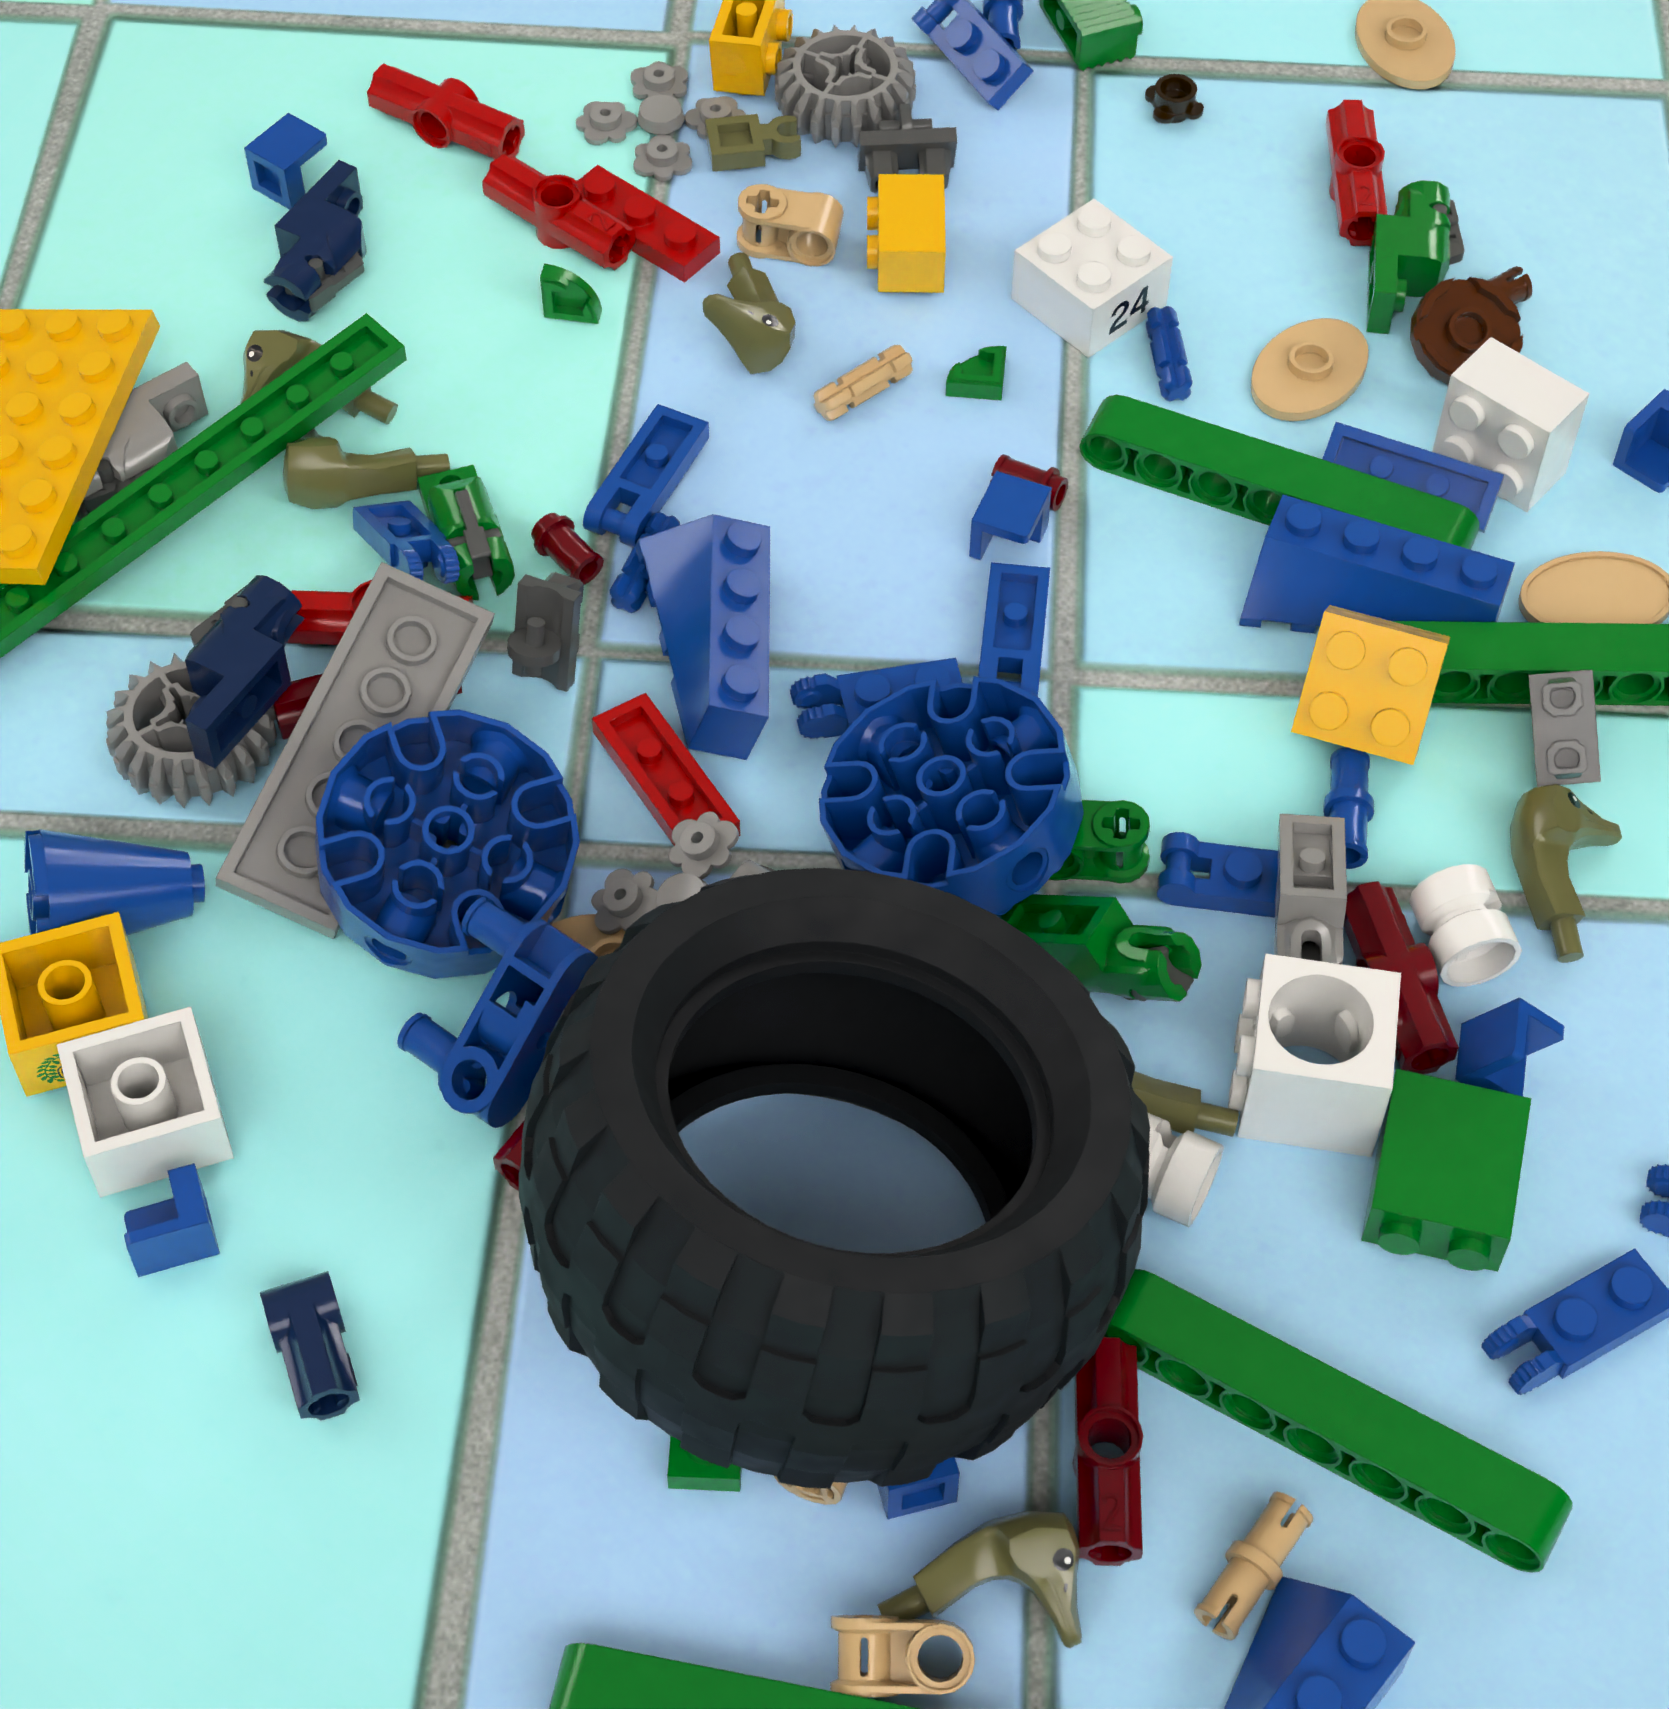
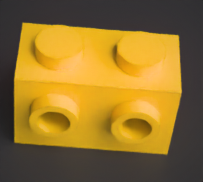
(748, 44)
(910, 233)

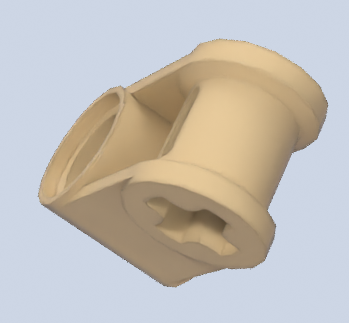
(793, 228)
(894, 1656)

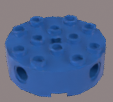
(955, 791)
(398, 805)

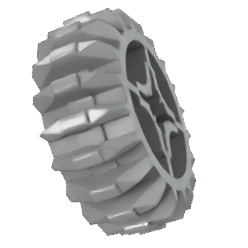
(843, 83)
(154, 746)

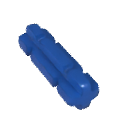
(1168, 353)
(629, 586)

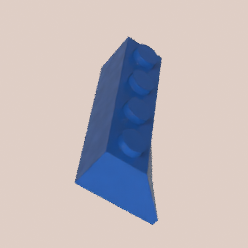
(1353, 563)
(715, 627)
(1319, 1653)

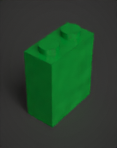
(1447, 1171)

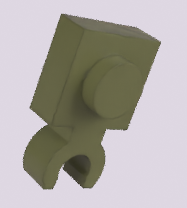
(744, 142)

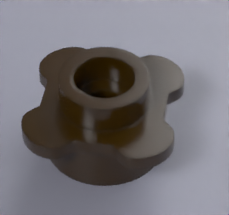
(1174, 99)

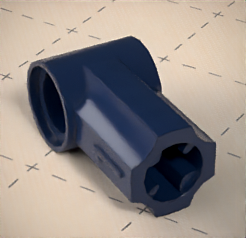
(308, 1333)

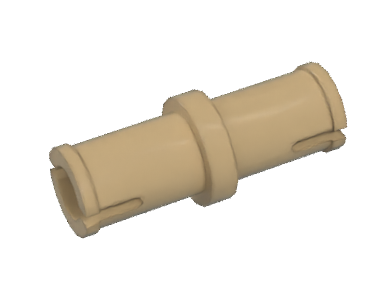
(1253, 1565)

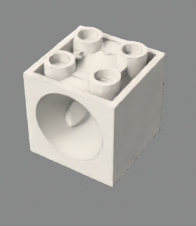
(1324, 1007)

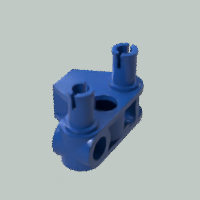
(499, 1042)

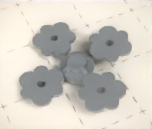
(658, 114)
(696, 850)

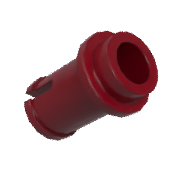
(1028, 472)
(556, 538)

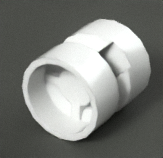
(1465, 923)
(1180, 1171)

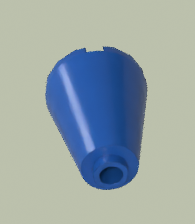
(93, 877)

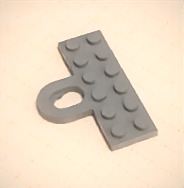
(392, 664)

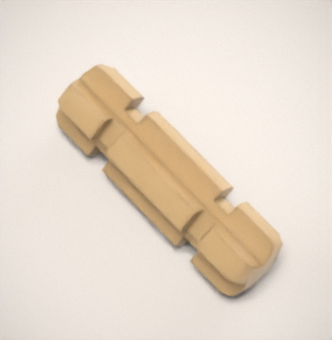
(863, 382)

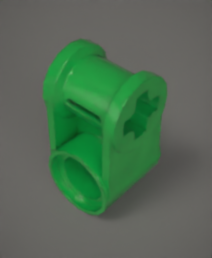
(1100, 840)

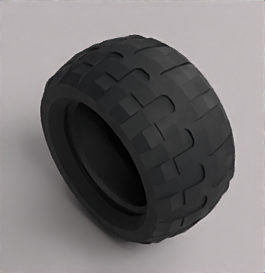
(799, 1349)

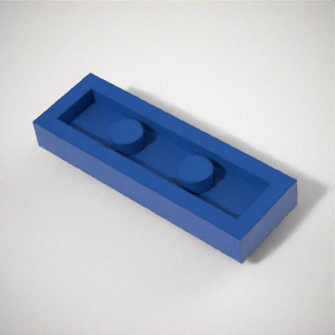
(1416, 469)

